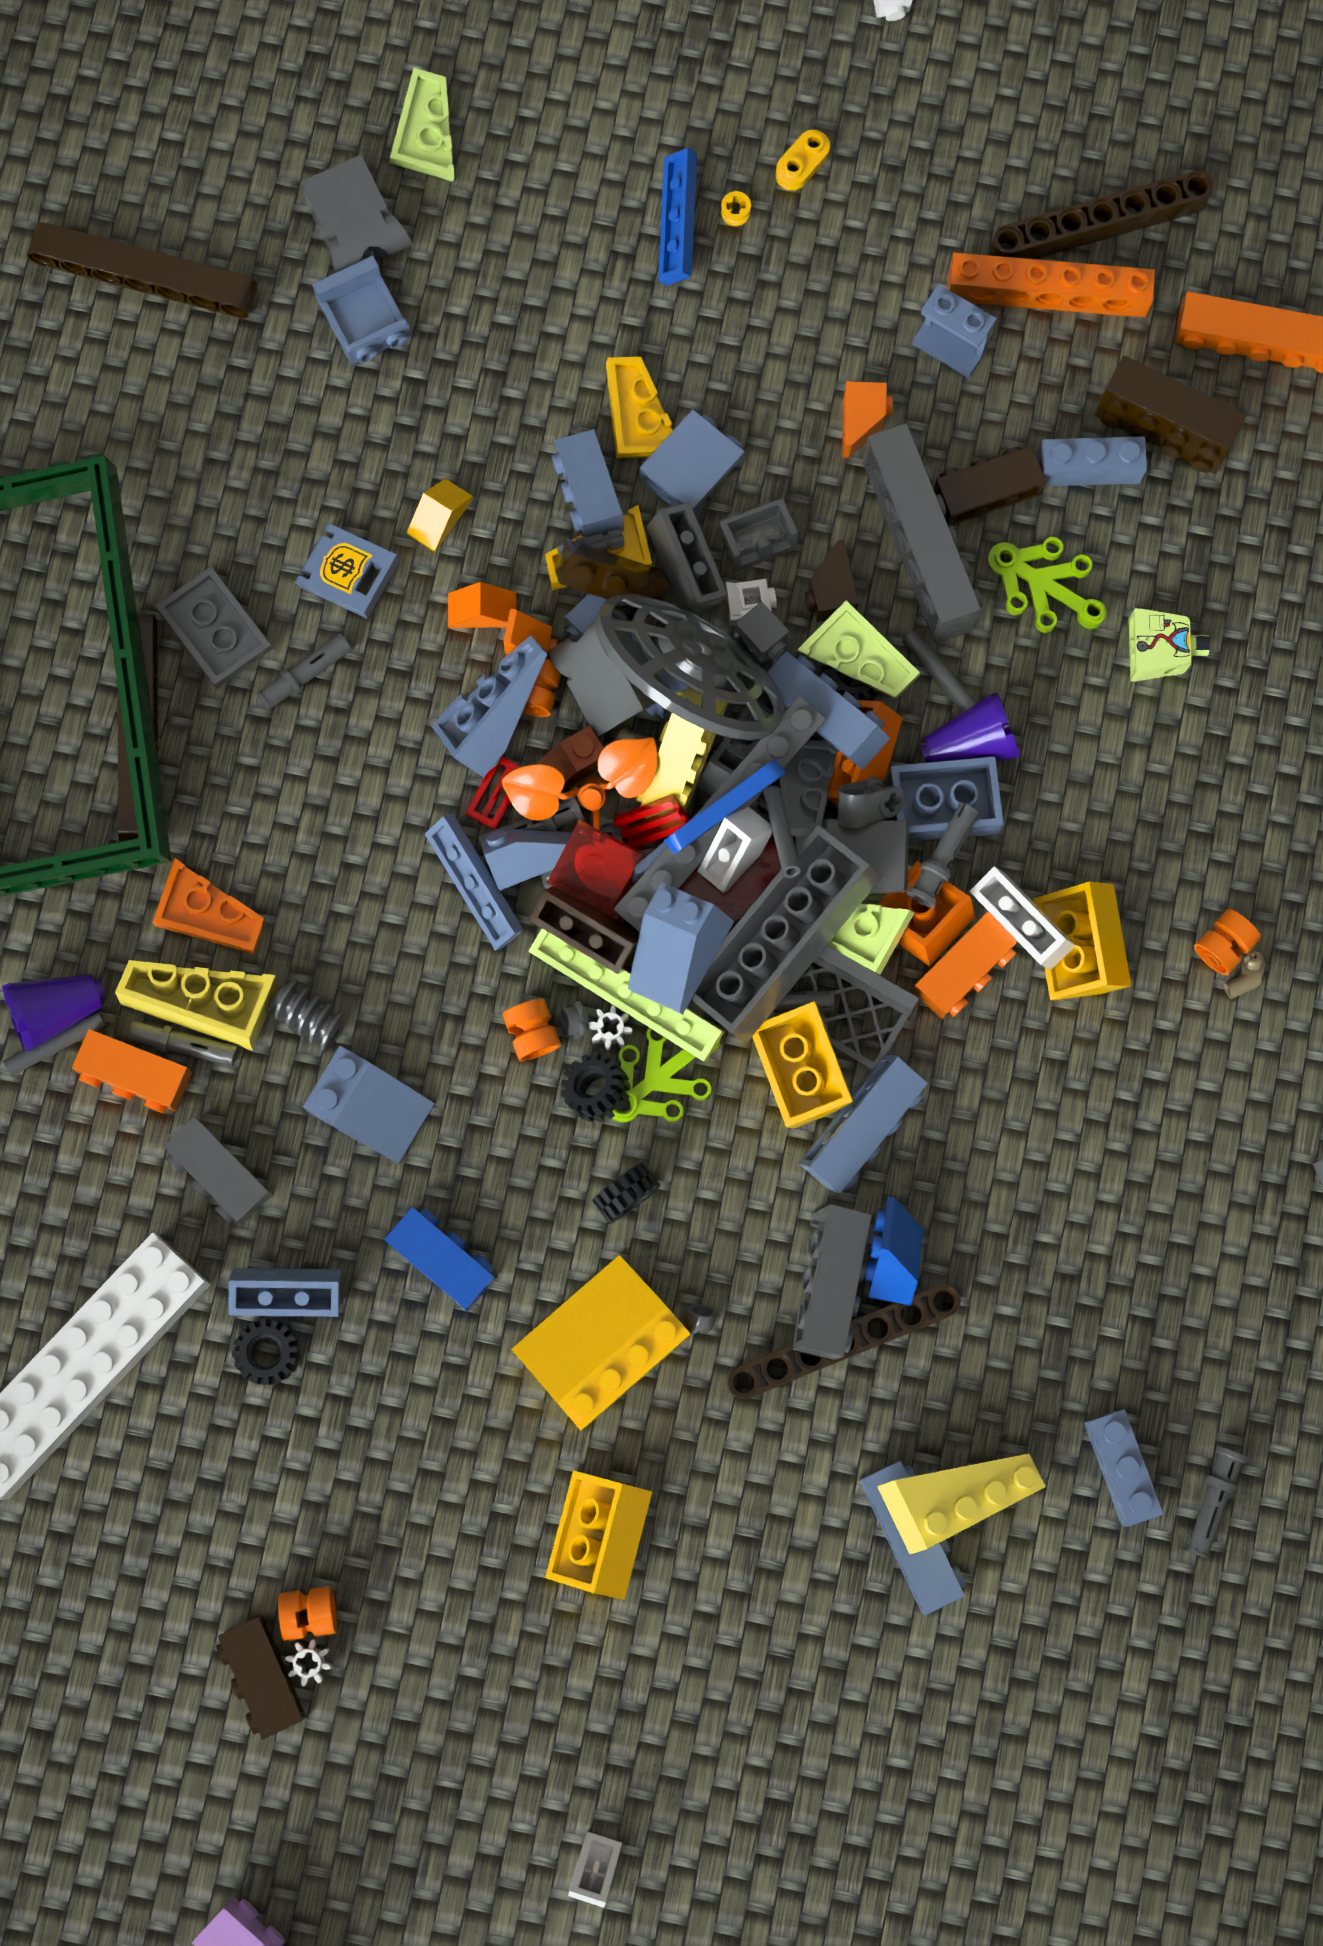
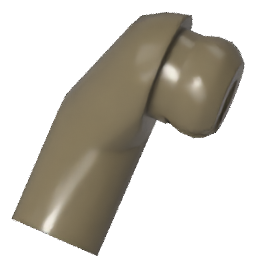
(1250, 975)

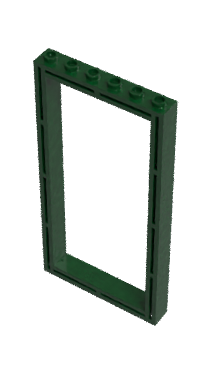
(152, 847)

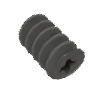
(307, 1015)

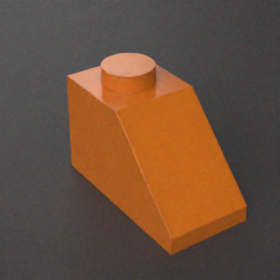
(863, 413)
(521, 626)

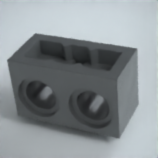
(762, 635)

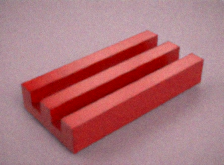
(504, 806)
(652, 828)

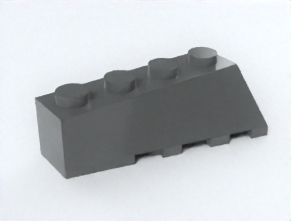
(832, 1281)

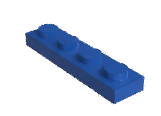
(677, 216)

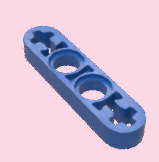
(724, 806)

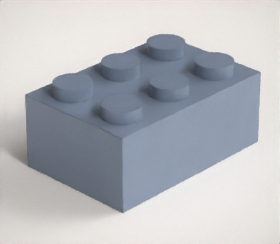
(937, 788)

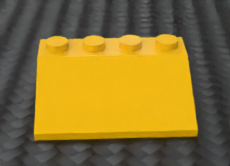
(601, 1342)

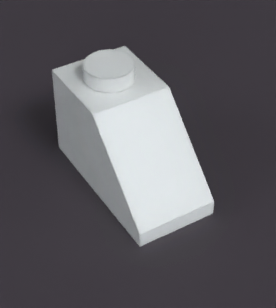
(735, 848)

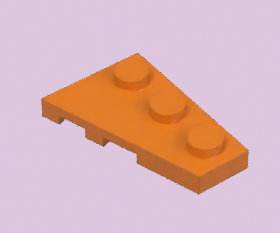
(204, 912)

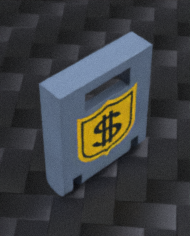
(341, 565)

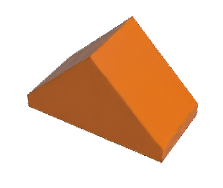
(480, 606)

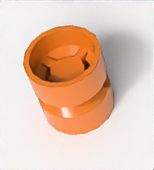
(541, 697)
(1230, 938)
(531, 1028)
(320, 1612)

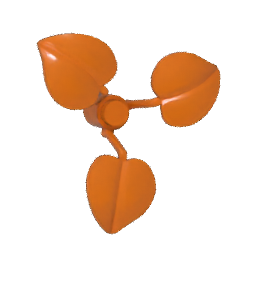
(624, 763)

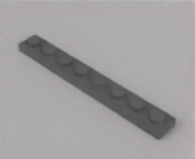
(792, 733)

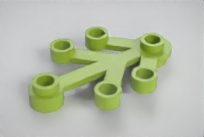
(1042, 582)
(659, 1080)

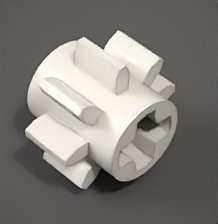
(608, 1038)
(318, 1656)

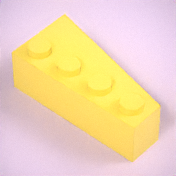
(681, 757)
(207, 1001)
(951, 1500)

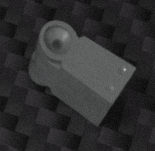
(352, 214)
(596, 682)

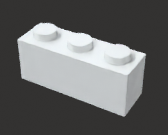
(1022, 918)

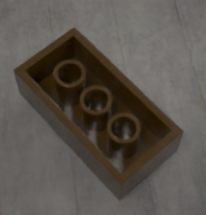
(1169, 415)

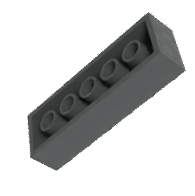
(922, 533)
(784, 934)

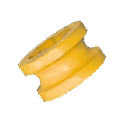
(745, 208)

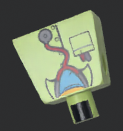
(1162, 644)

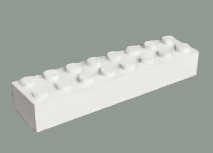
(91, 1356)

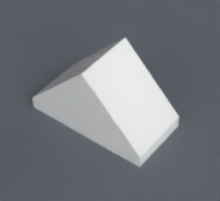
(595, 1869)

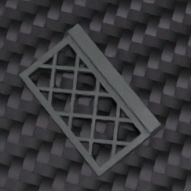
(874, 986)

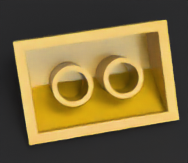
(1092, 922)
(801, 1066)
(598, 1535)

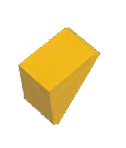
(438, 513)

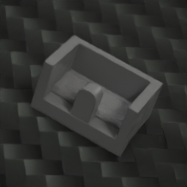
(758, 534)

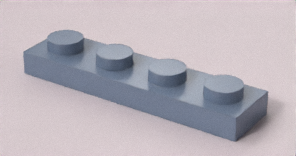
(474, 881)

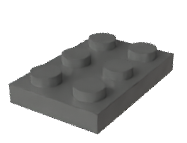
(214, 627)

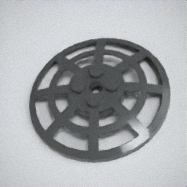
(695, 656)

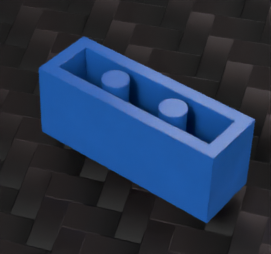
(441, 1257)

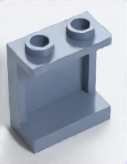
(361, 311)
(954, 331)
(691, 462)

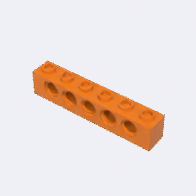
(1052, 285)

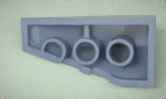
(481, 725)

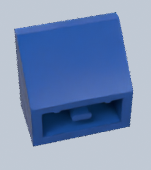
(895, 1254)

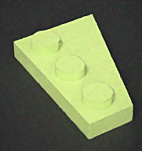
(423, 128)
(859, 651)
(871, 935)

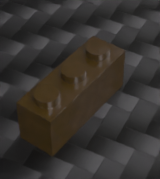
(990, 484)
(607, 573)
(586, 929)
(260, 1678)

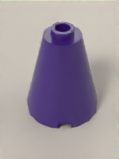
(973, 734)
(50, 1006)

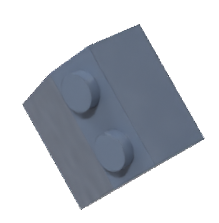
(676, 947)
(368, 1105)

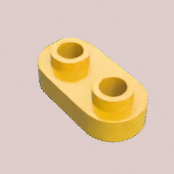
(804, 157)

